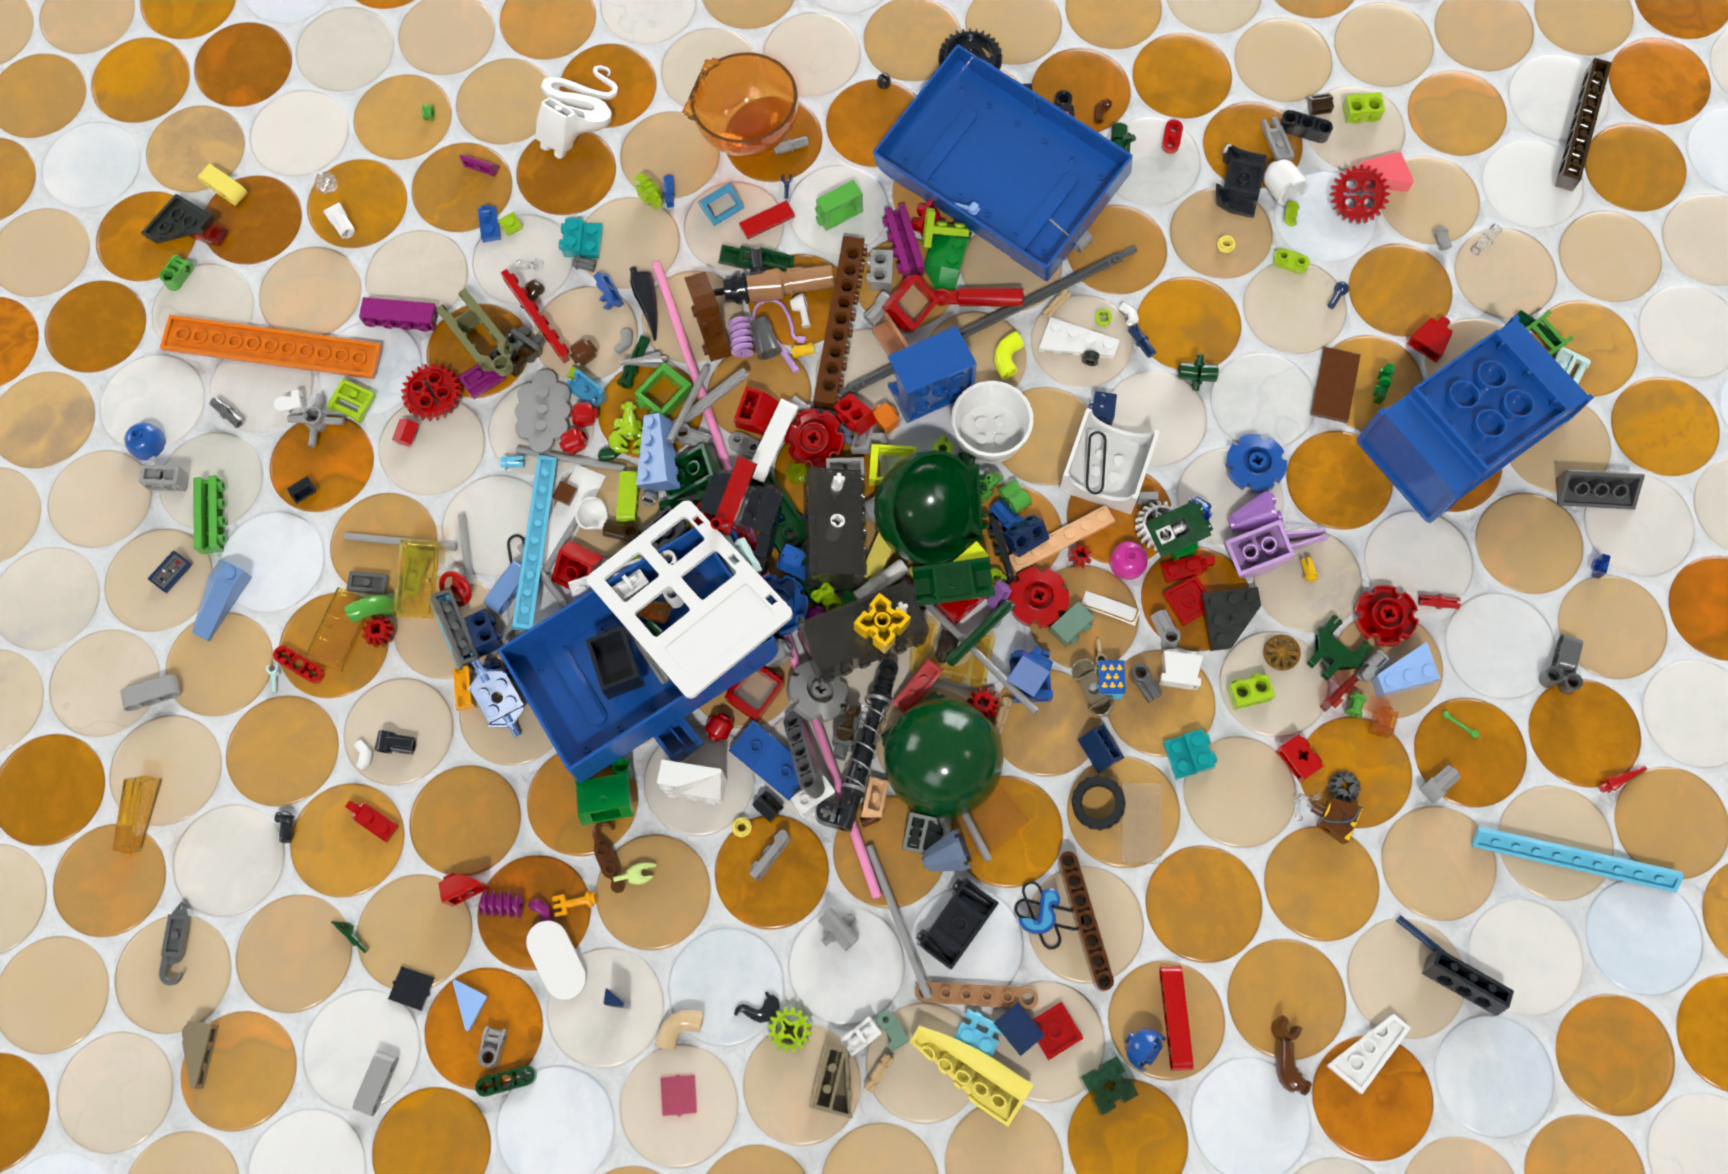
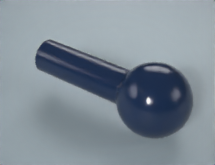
(1341, 289)

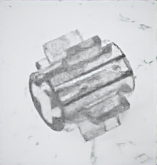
(326, 183)

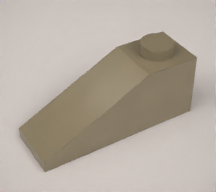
(198, 1048)

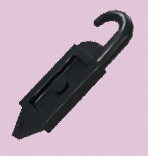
(999, 546)

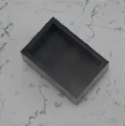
(615, 662)

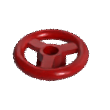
(458, 587)

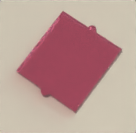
(678, 1095)

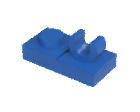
(489, 223)
(609, 290)

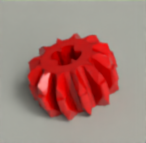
(375, 638)
(987, 698)

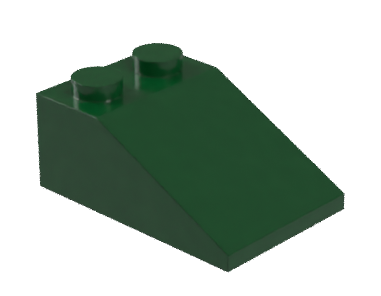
(693, 470)

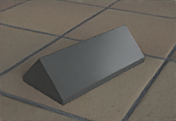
(1599, 489)

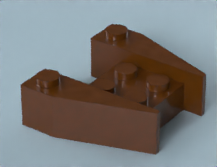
(708, 316)

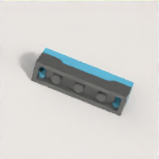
(453, 628)

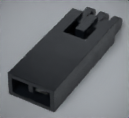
(765, 545)

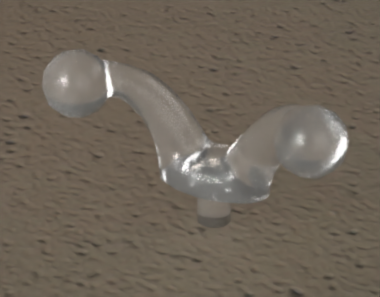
(1317, 796)

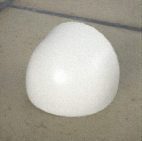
(591, 513)

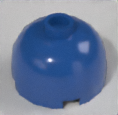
(144, 441)
(1143, 1047)

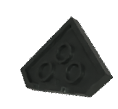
(177, 220)
(1228, 615)

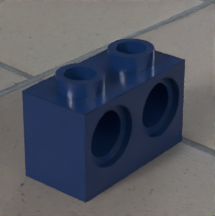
(1026, 535)
(480, 633)

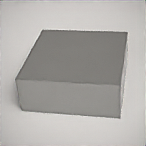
(1147, 497)

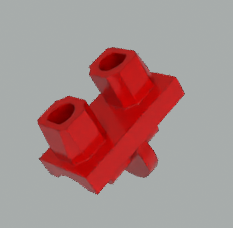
(918, 224)

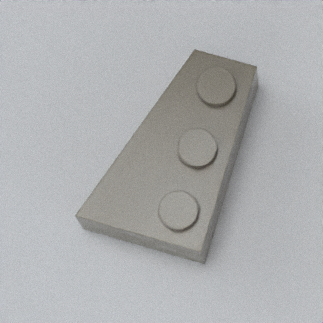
(832, 1086)

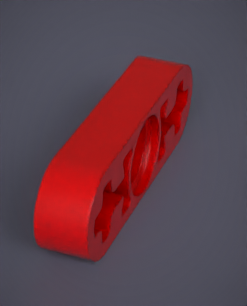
(295, 657)

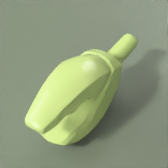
(634, 875)

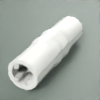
(882, 580)

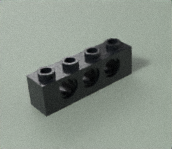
(1468, 982)

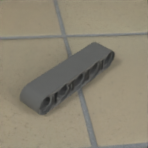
(803, 755)

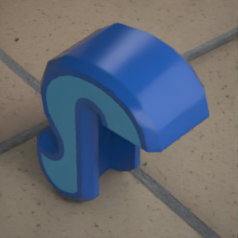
(1046, 914)

